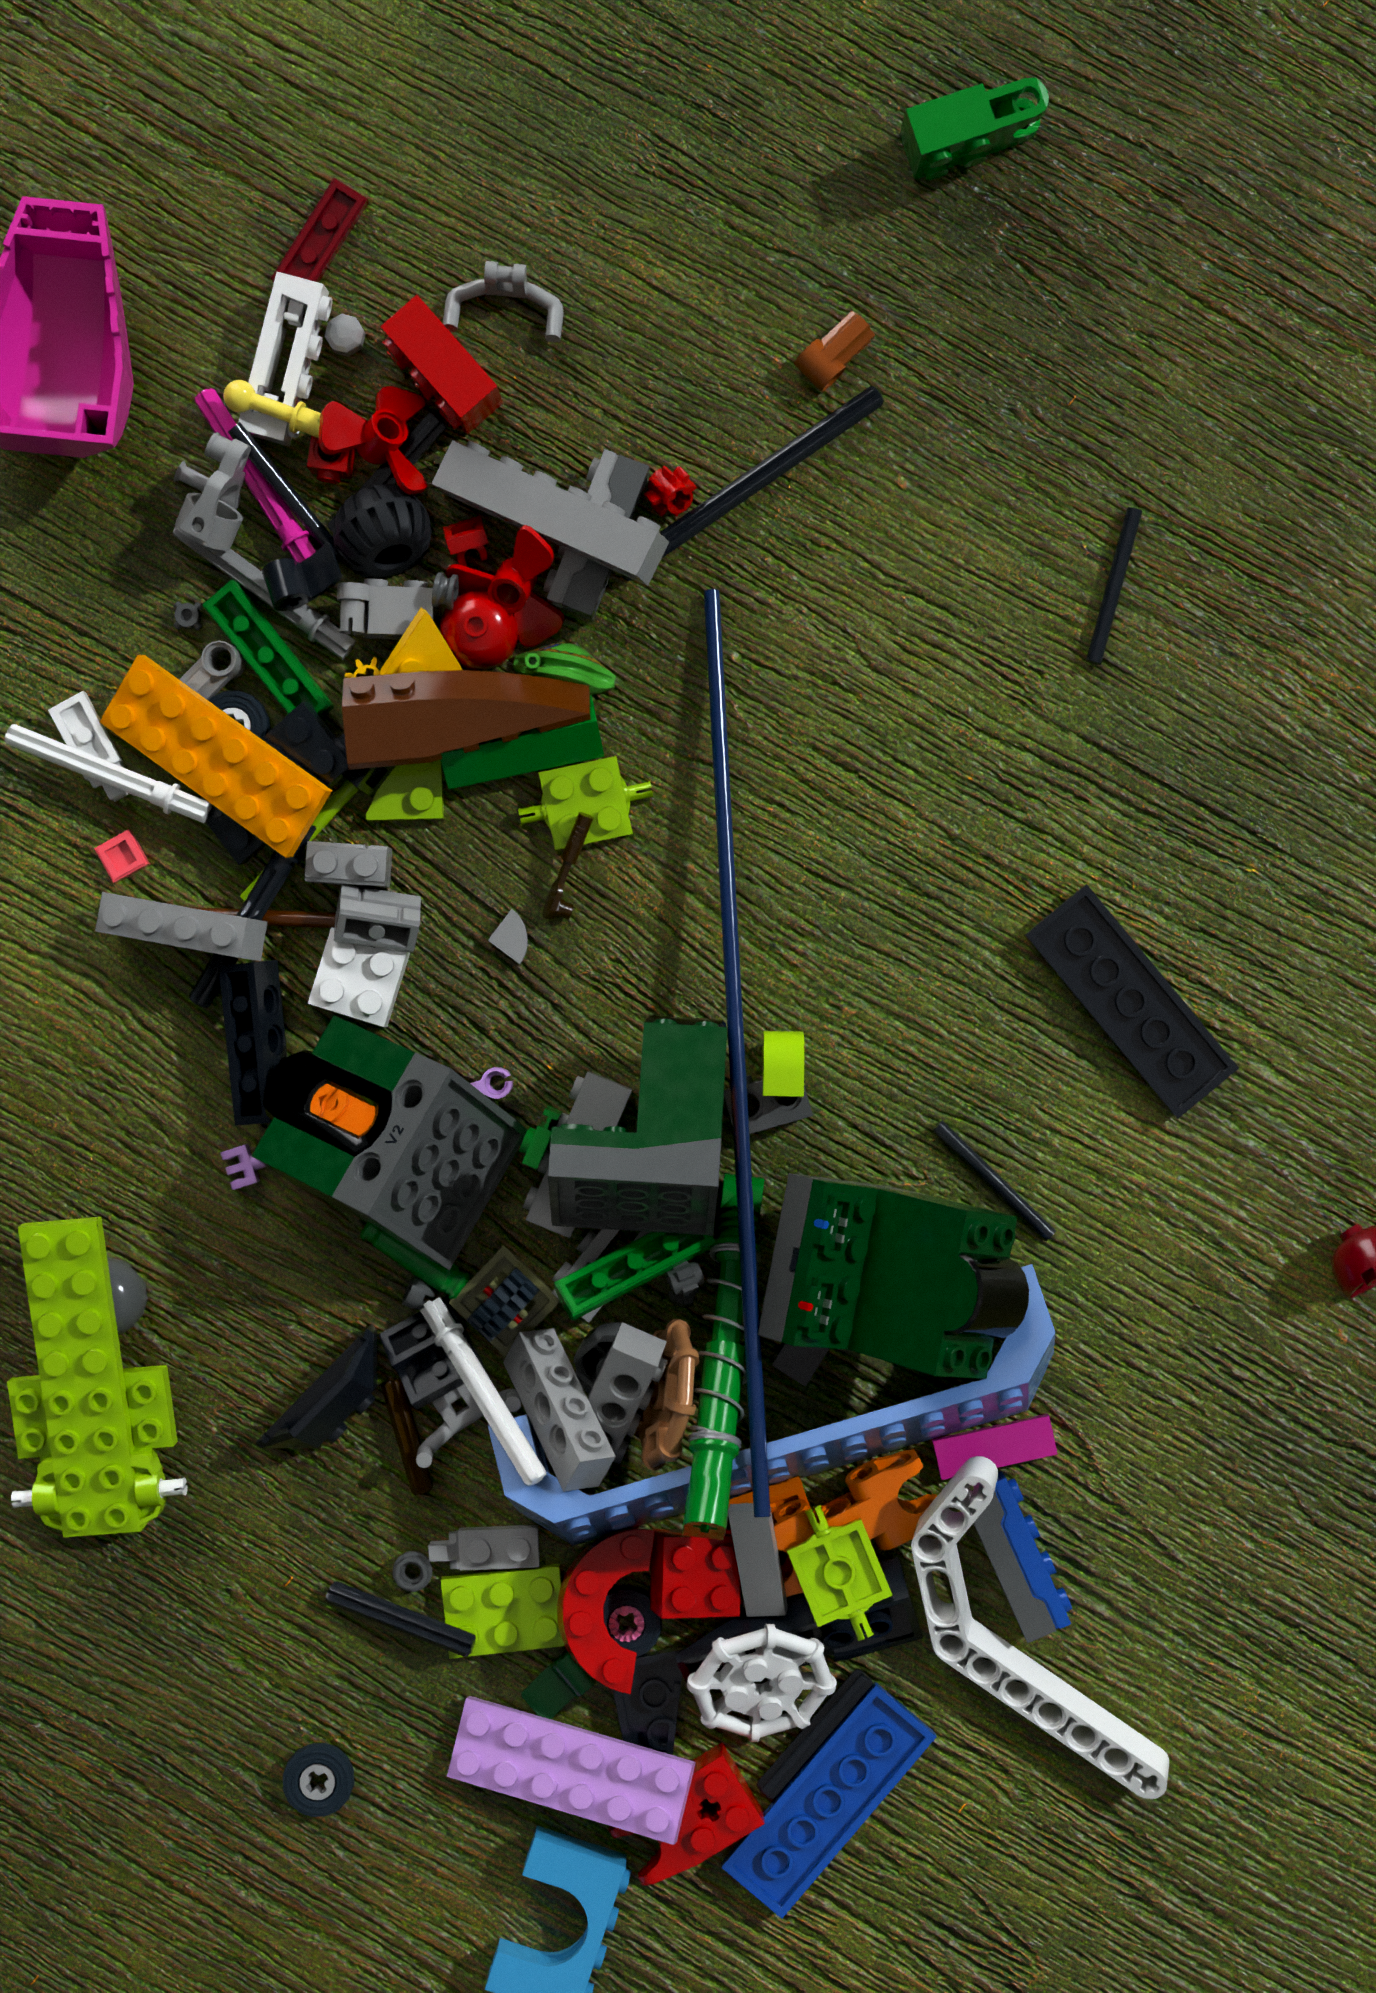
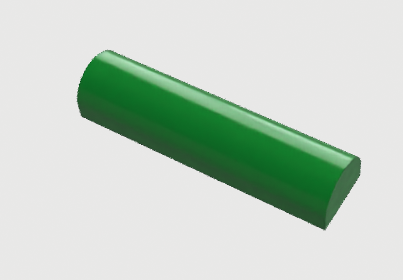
(265, 650)
(627, 1270)

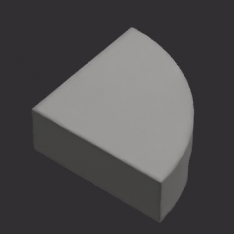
(511, 937)

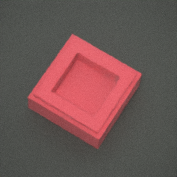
(122, 856)

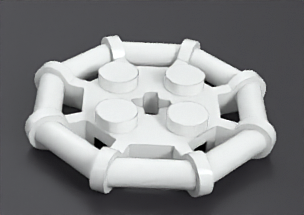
(764, 1699)

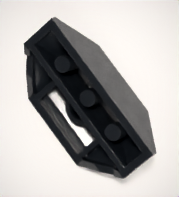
(330, 1399)

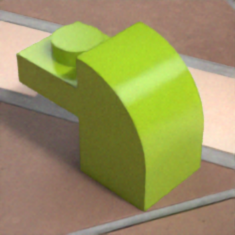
(783, 1063)

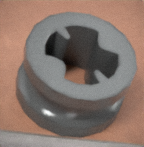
(445, 590)

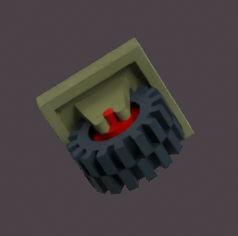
(504, 1299)

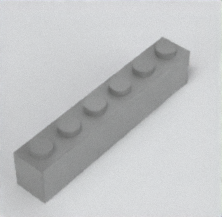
(554, 513)

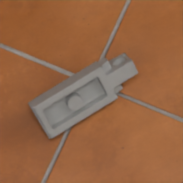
(489, 1548)

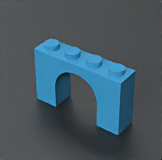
(594, 1878)

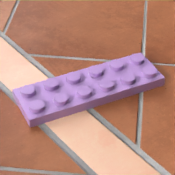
(571, 1769)

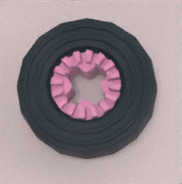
(636, 1601)

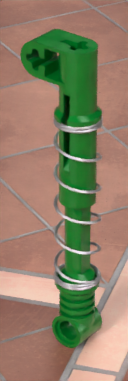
(715, 1438)

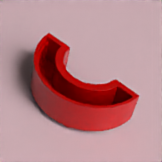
(582, 1603)

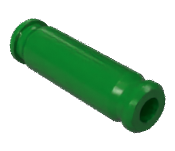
(436, 1276)

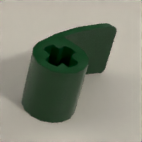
(556, 1686)

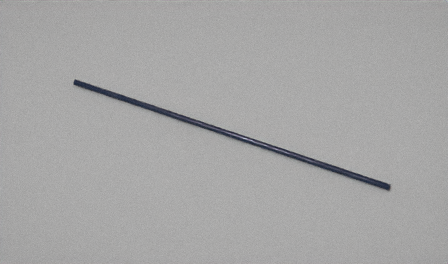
(737, 1062)

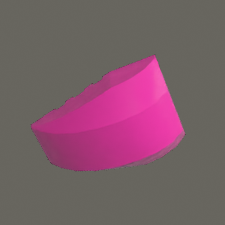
(62, 332)

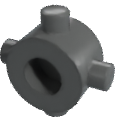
(187, 615)

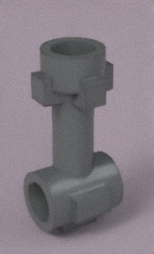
(684, 1283)

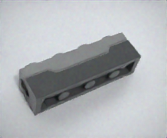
(579, 581)

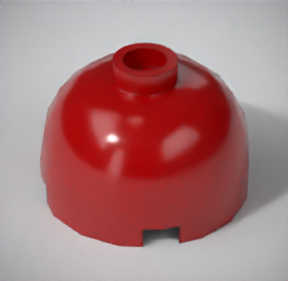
(479, 631)

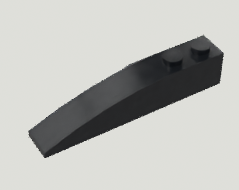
(890, 1620)

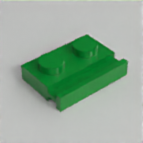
(537, 1140)

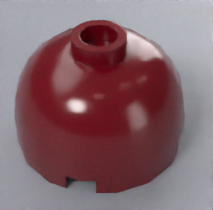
(1355, 1261)

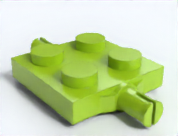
(590, 789)
(839, 1572)

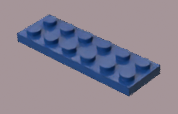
(828, 1800)

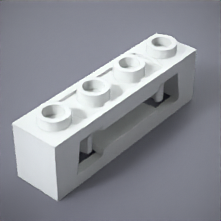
(306, 347)

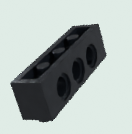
(252, 1033)

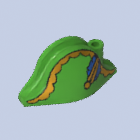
(565, 663)

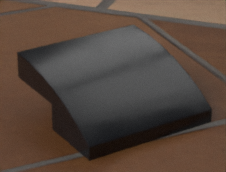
(419, 1361)

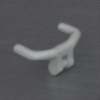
(505, 282)
(458, 1420)

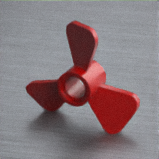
(379, 436)
(514, 586)

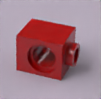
(329, 471)

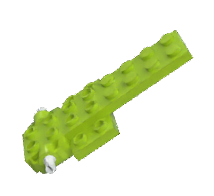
(84, 1410)

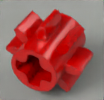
(670, 490)

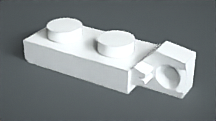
(82, 730)

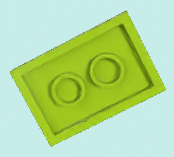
(505, 1608)

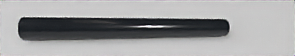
(283, 488)
(1114, 586)
(993, 1180)

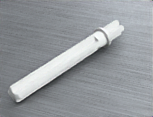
(156, 792)
(484, 1393)

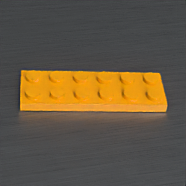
(215, 756)

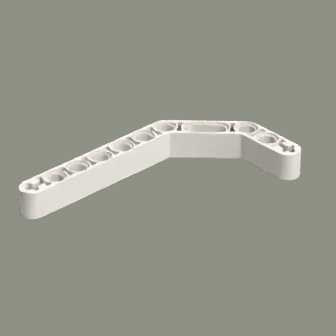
(1137, 1764)

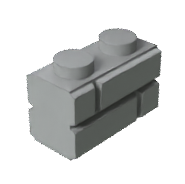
(348, 864)
(377, 918)

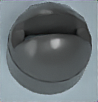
(416, 1292)

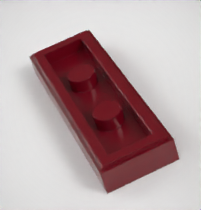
(323, 233)

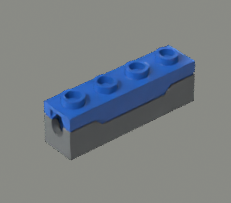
(1019, 1564)

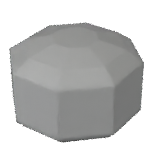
(345, 335)

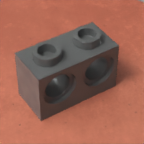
(769, 1111)

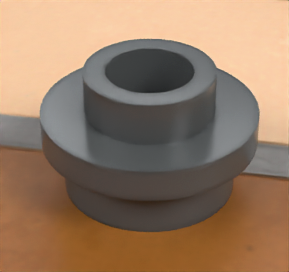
(406, 1581)

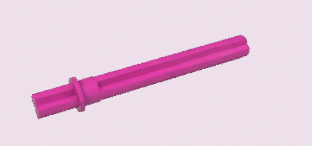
(277, 512)

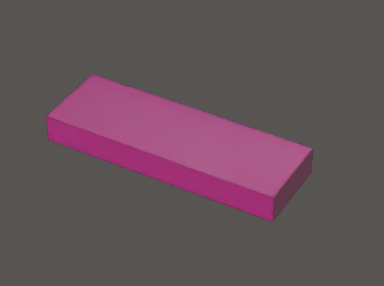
(1001, 1443)

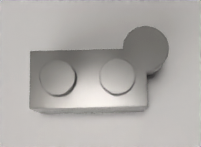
(382, 609)

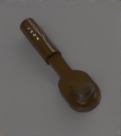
(554, 904)

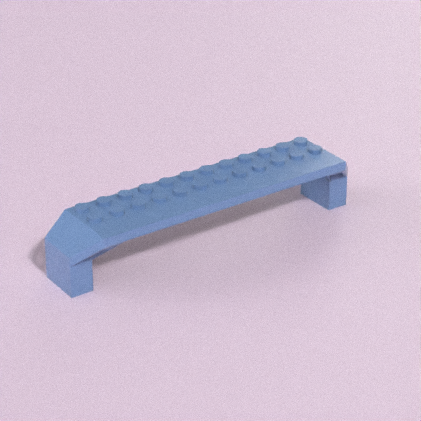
(1005, 1392)

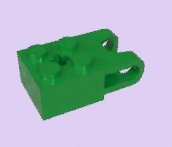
(970, 126)

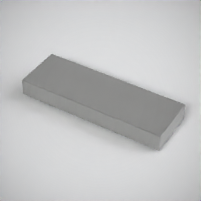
(757, 1562)

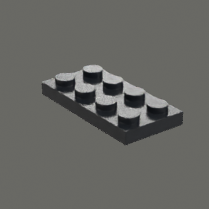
(306, 742)

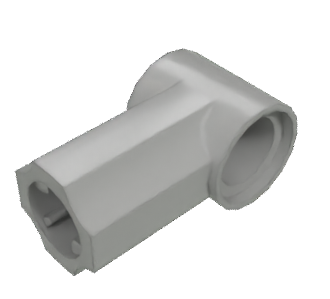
(205, 676)

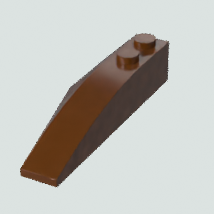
(433, 712)

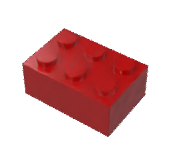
(440, 366)

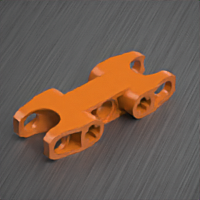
(871, 1498)

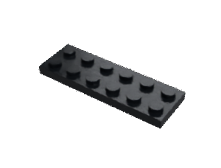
(1131, 1001)

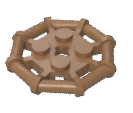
(672, 1400)

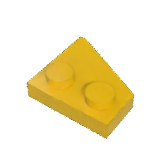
(421, 649)

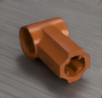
(827, 358)

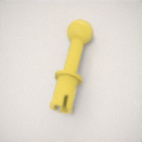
(241, 397)

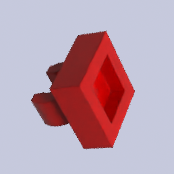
(465, 536)

